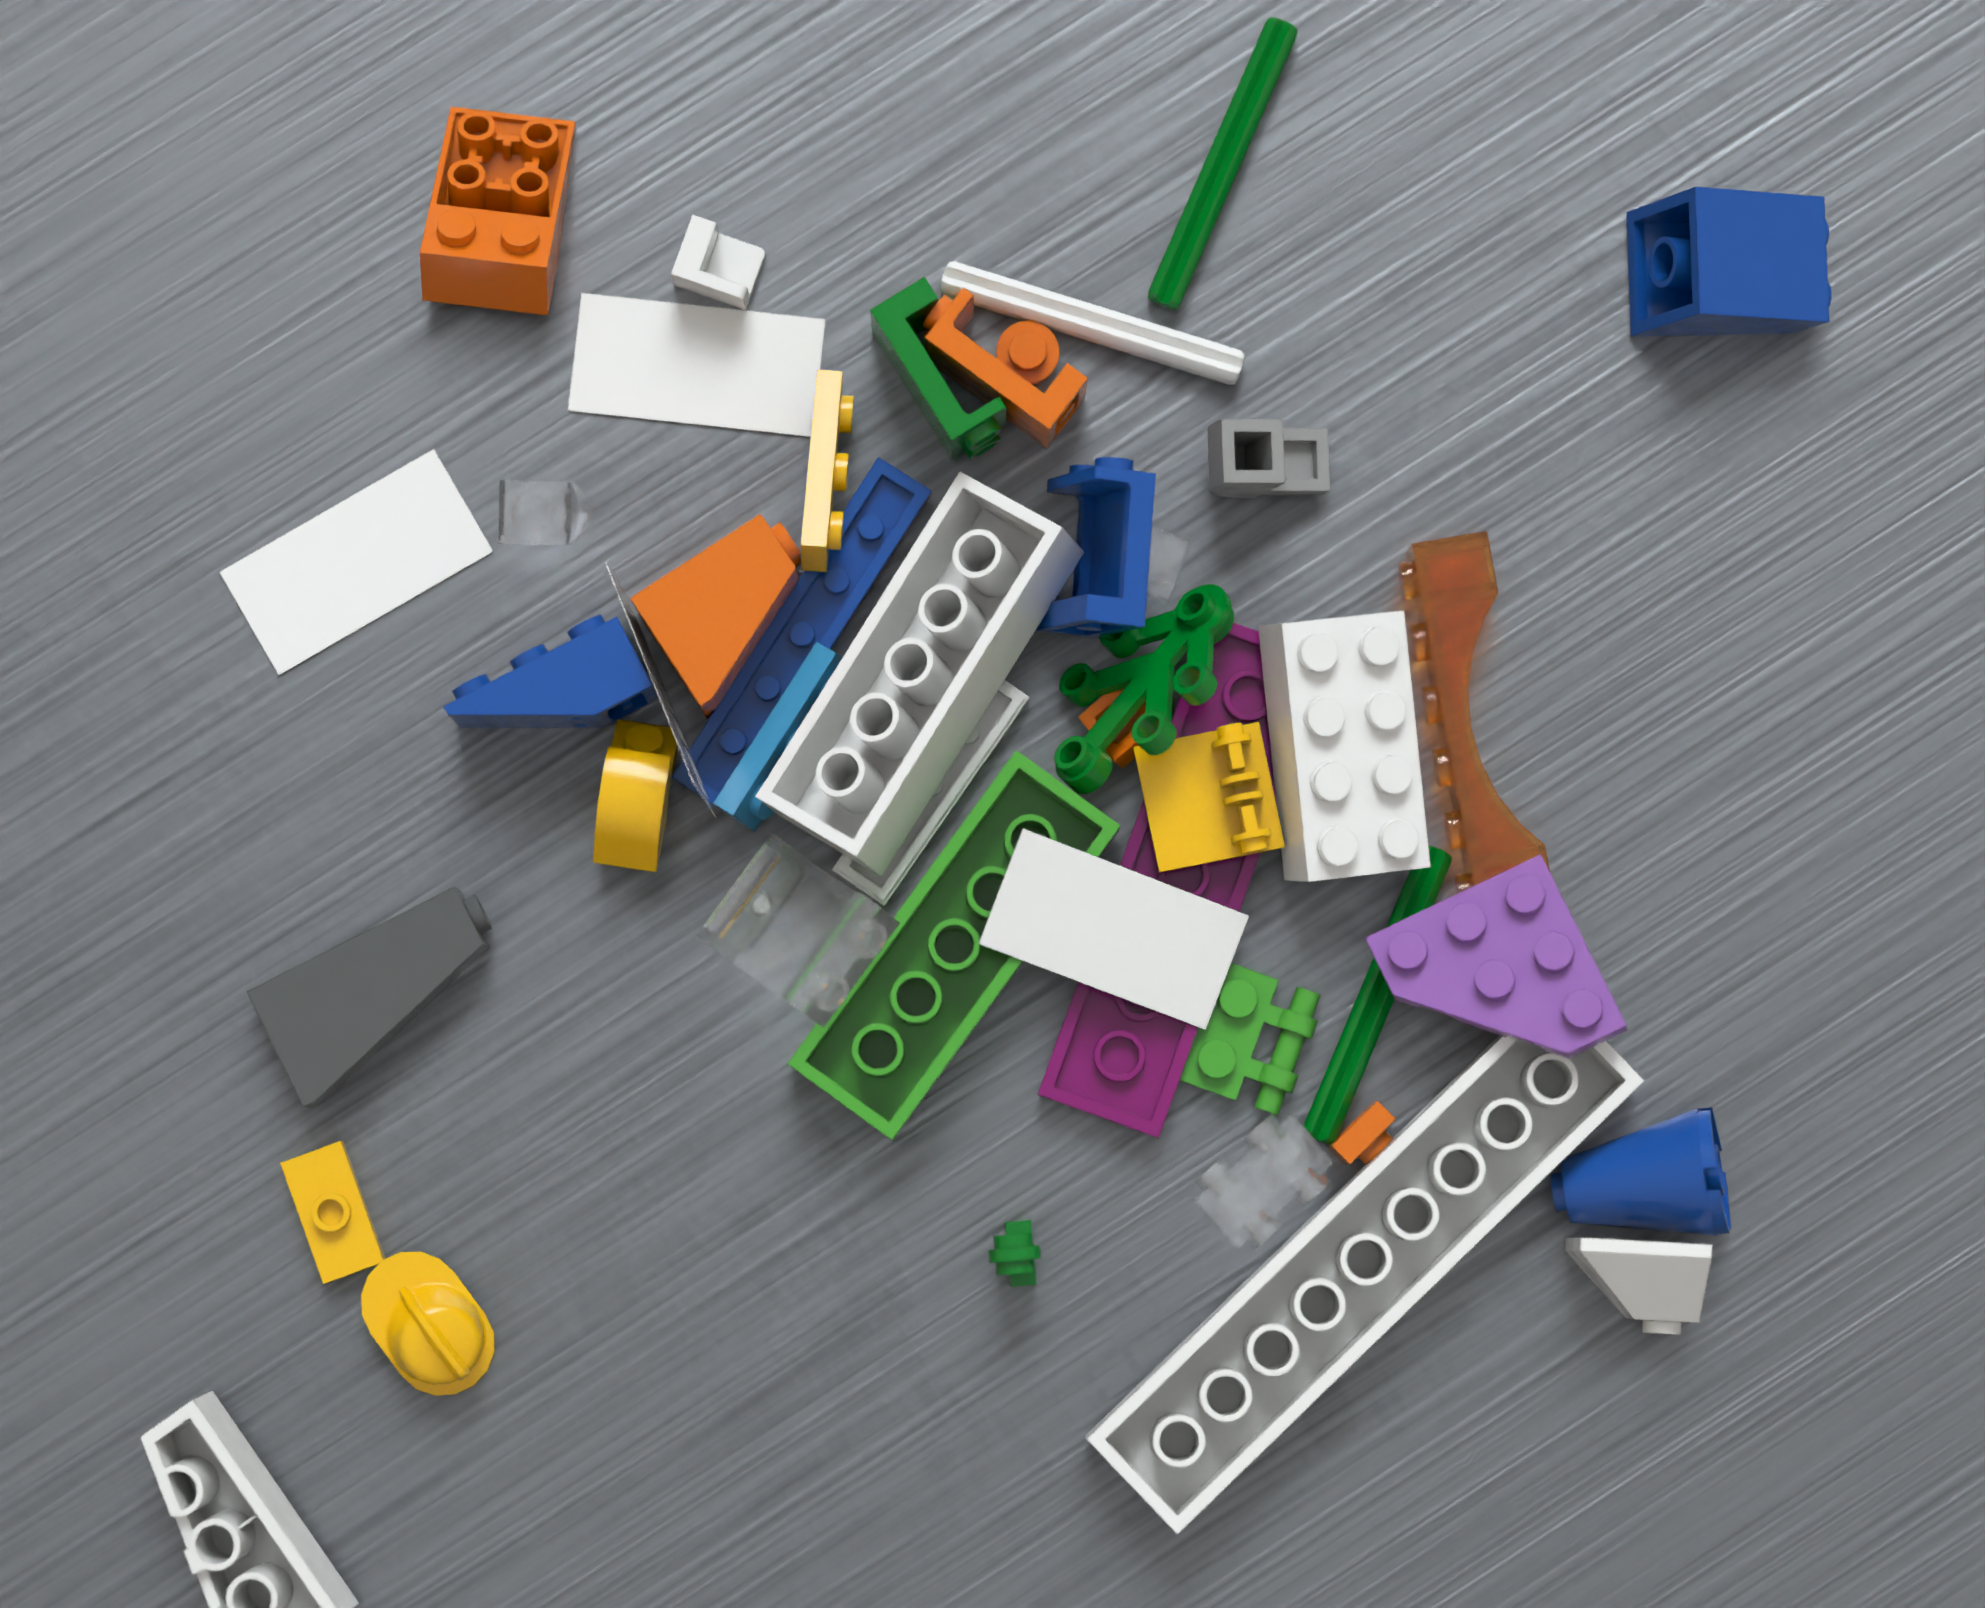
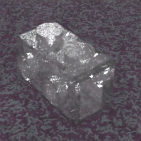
(1249, 1194)

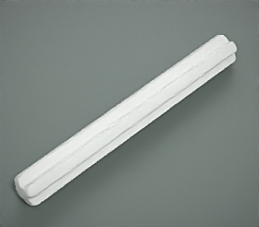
(1094, 323)

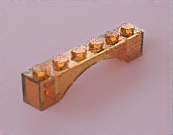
(1452, 595)

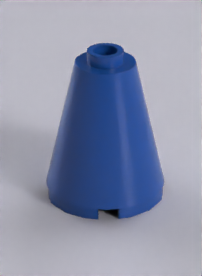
(1650, 1179)

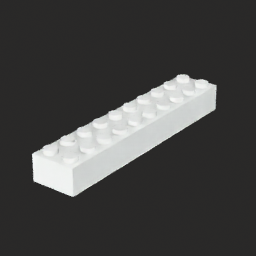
(1355, 1270)

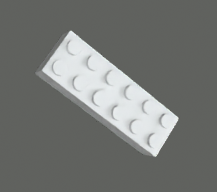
(920, 673)

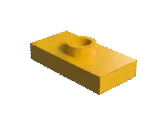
(333, 1212)

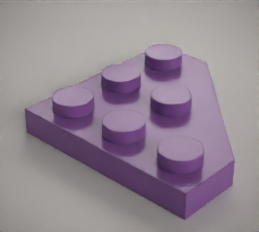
(1503, 963)

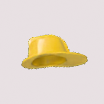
(427, 1323)

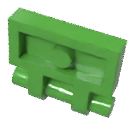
(1224, 1050)

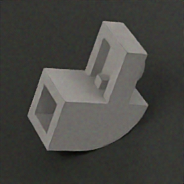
(1266, 459)

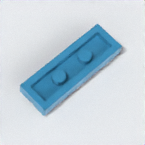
(739, 792)

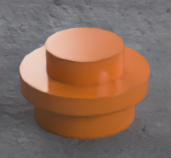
(1029, 350)

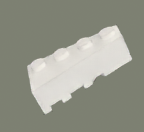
(235, 1517)

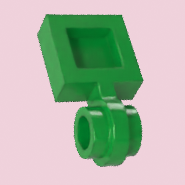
(1016, 1254)

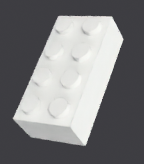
(1344, 746)

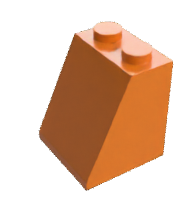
(720, 605)

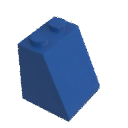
(1728, 263)

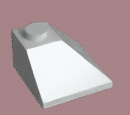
(1647, 1279)

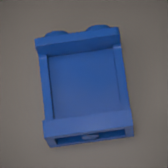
(1116, 544)

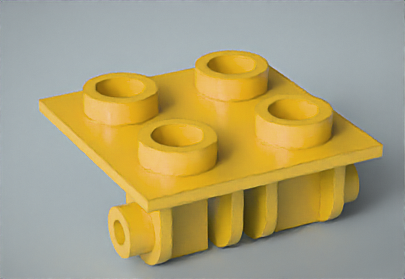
(1210, 797)

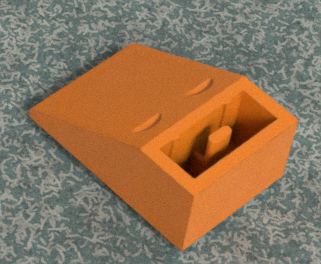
(497, 211)

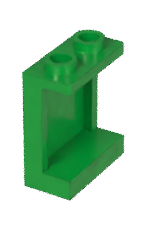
(896, 328)

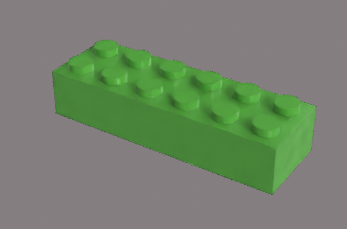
(933, 974)

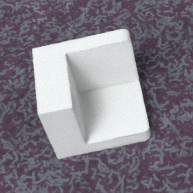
(717, 264)

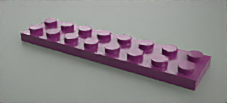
(1113, 1052)

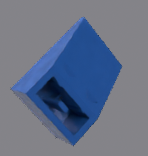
(572, 686)

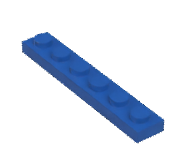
(813, 612)

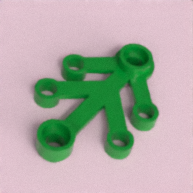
(1194, 626)

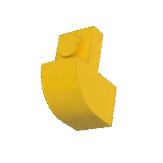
(634, 796)

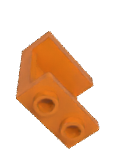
(985, 377)

